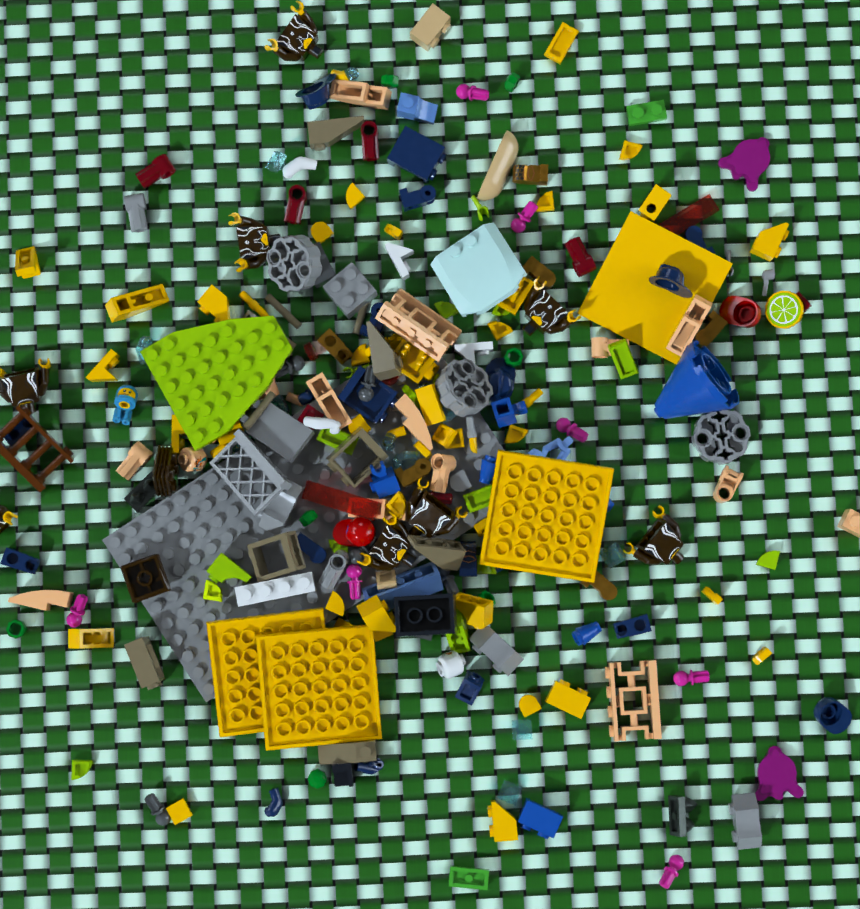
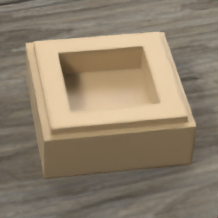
(386, 579)

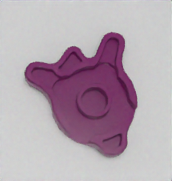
(748, 161)
(776, 775)

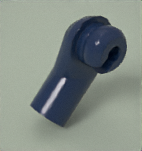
(370, 767)
(276, 803)

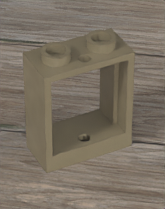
(377, 450)
(292, 554)
(145, 663)

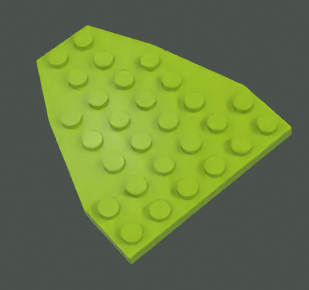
(217, 372)

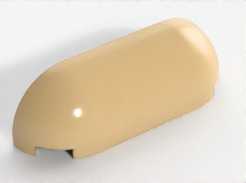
(499, 168)

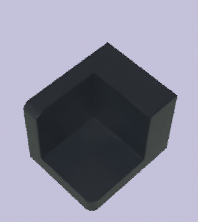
(343, 774)

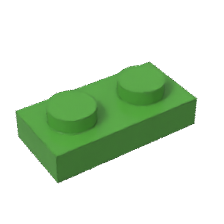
(646, 112)
(468, 877)

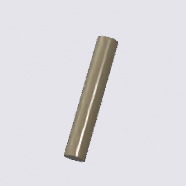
(283, 311)
(360, 319)
(259, 410)

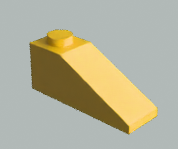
(136, 302)

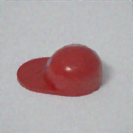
(740, 311)
(354, 532)

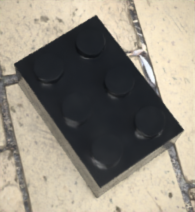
(425, 615)

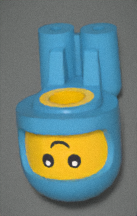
(125, 401)

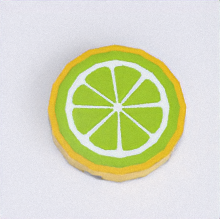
(784, 309)

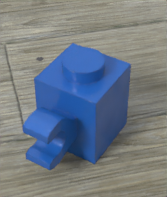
(505, 411)
(383, 481)

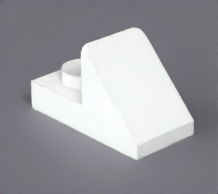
(397, 254)
(467, 350)

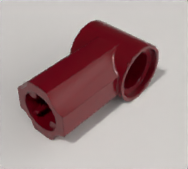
(370, 144)
(159, 169)
(295, 206)
(582, 261)

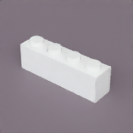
(275, 589)

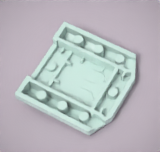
(479, 270)

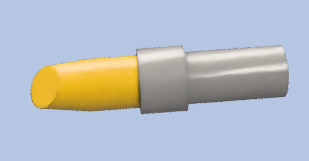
(471, 434)

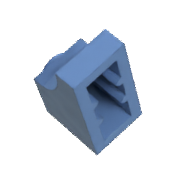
(416, 109)

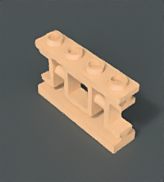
(418, 324)
(648, 699)

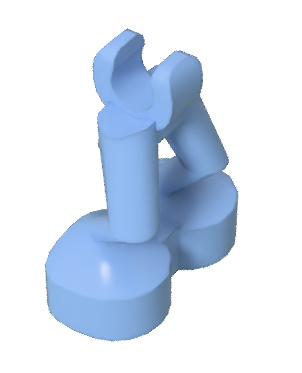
(557, 443)

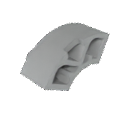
(277, 513)
(496, 649)
(745, 821)

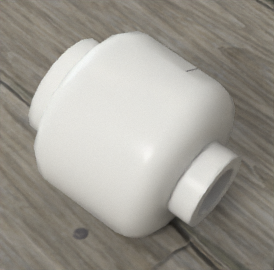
(450, 664)

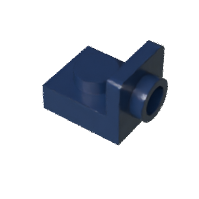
(469, 687)

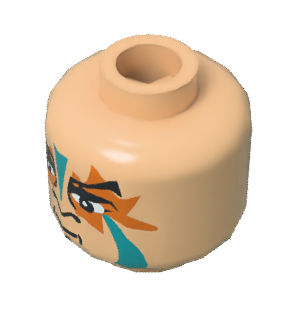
(192, 460)

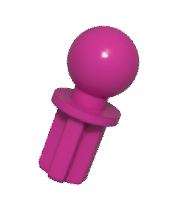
(464, 91)
(518, 224)
(564, 425)
(354, 571)
(74, 619)
(682, 678)
(676, 863)

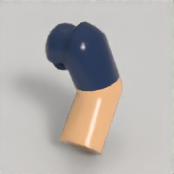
(302, 399)

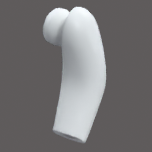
(298, 164)
(322, 423)

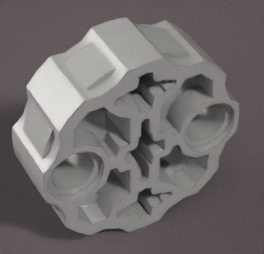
(294, 263)
(463, 387)
(739, 444)

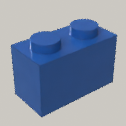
(539, 818)

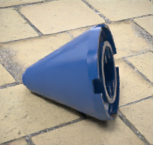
(696, 386)

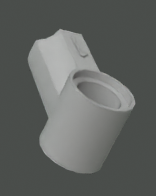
(136, 207)
(334, 570)

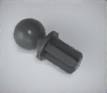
(296, 363)
(366, 393)
(355, 555)
(448, 581)
(162, 816)

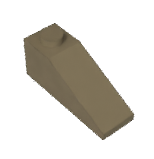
(328, 132)
(384, 359)
(442, 552)
(347, 752)

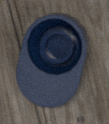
(832, 715)

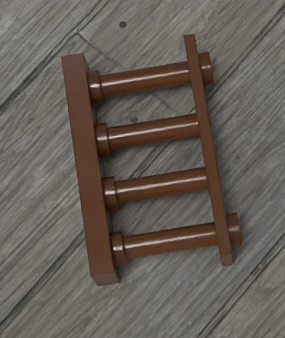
(24, 466)

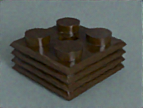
(165, 470)
(139, 589)

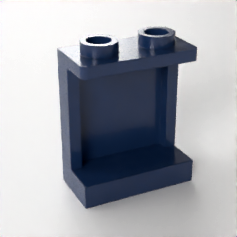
(417, 154)
(376, 408)

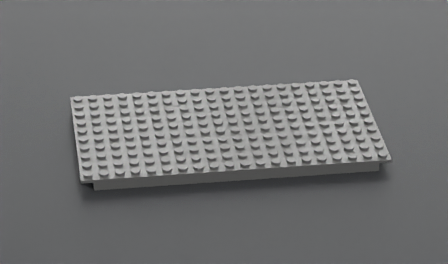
(212, 520)

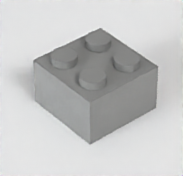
(350, 290)

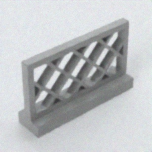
(258, 458)

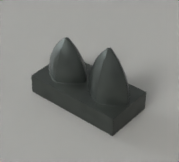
(141, 493)
(678, 822)

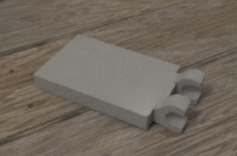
(279, 432)

